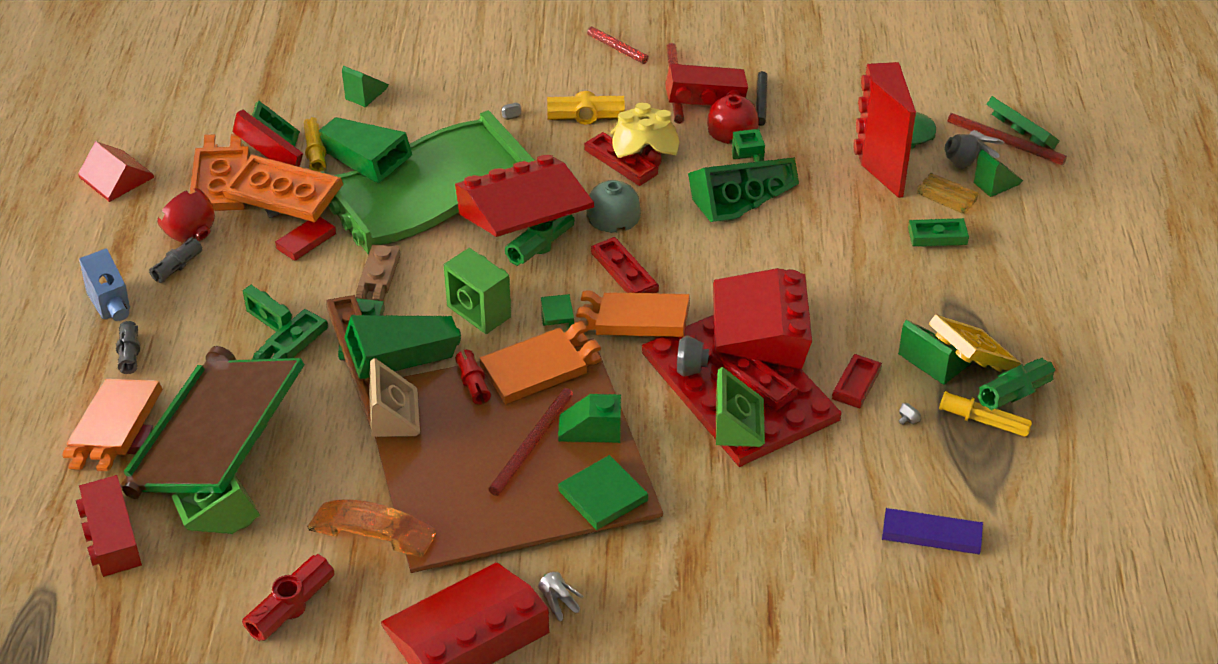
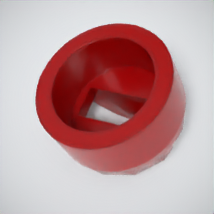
(651, 155)

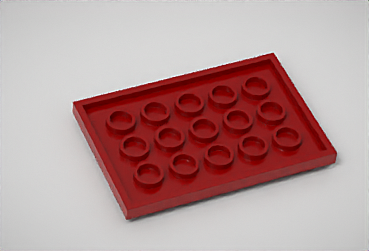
(792, 422)

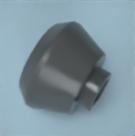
(962, 150)
(691, 356)

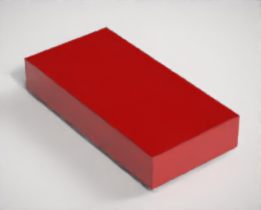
(305, 238)
(856, 381)

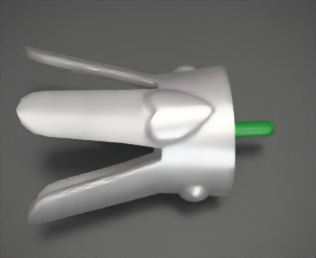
(982, 138)
(554, 586)

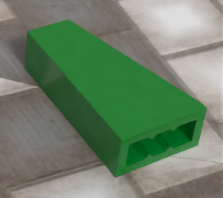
(365, 147)
(400, 340)

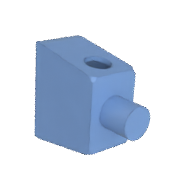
(110, 297)

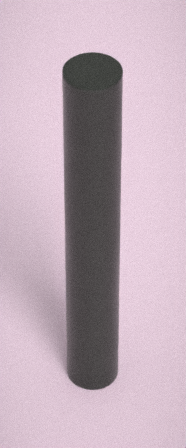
(761, 99)

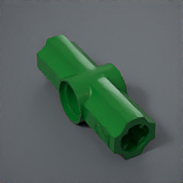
(537, 239)
(1016, 383)

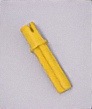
(315, 150)
(974, 410)

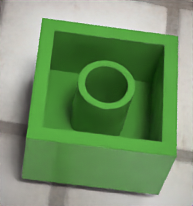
(477, 290)

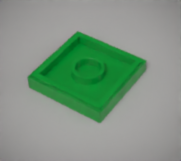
(603, 492)

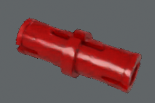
(472, 376)

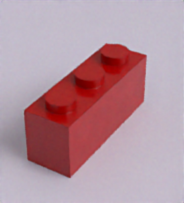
(703, 84)
(108, 526)

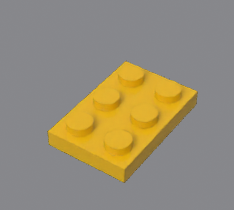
(973, 344)

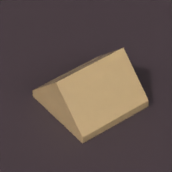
(392, 403)

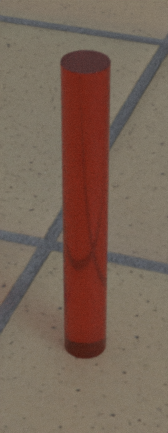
(617, 45)

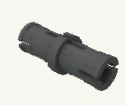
(175, 260)
(128, 347)

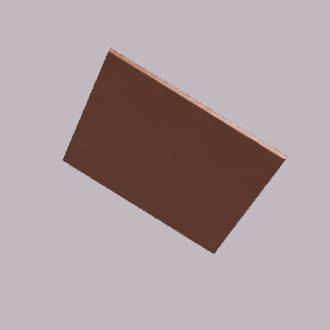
(464, 447)

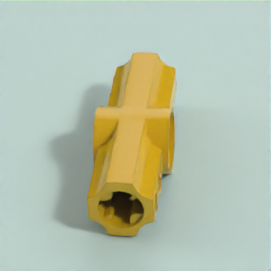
(585, 107)

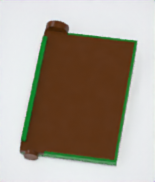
(210, 425)

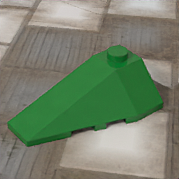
(737, 188)

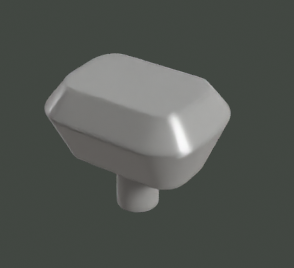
(511, 111)
(909, 414)

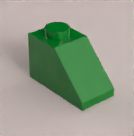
(592, 420)

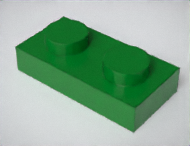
(938, 232)
(265, 308)

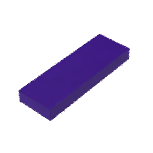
(932, 531)

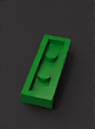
(1022, 124)

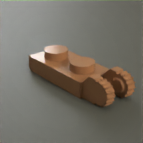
(378, 271)

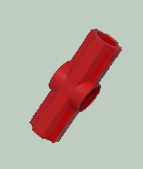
(288, 597)

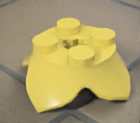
(644, 126)

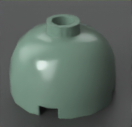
(615, 206)

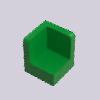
(748, 144)
(557, 310)

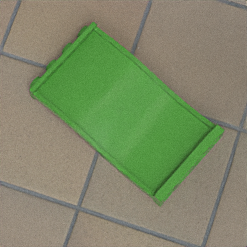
(423, 187)

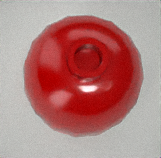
(731, 115)
(188, 216)

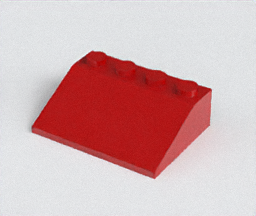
(885, 125)
(521, 196)
(763, 316)
(471, 620)

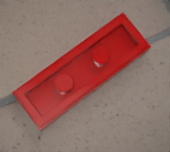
(265, 139)
(632, 166)
(623, 267)
(759, 378)

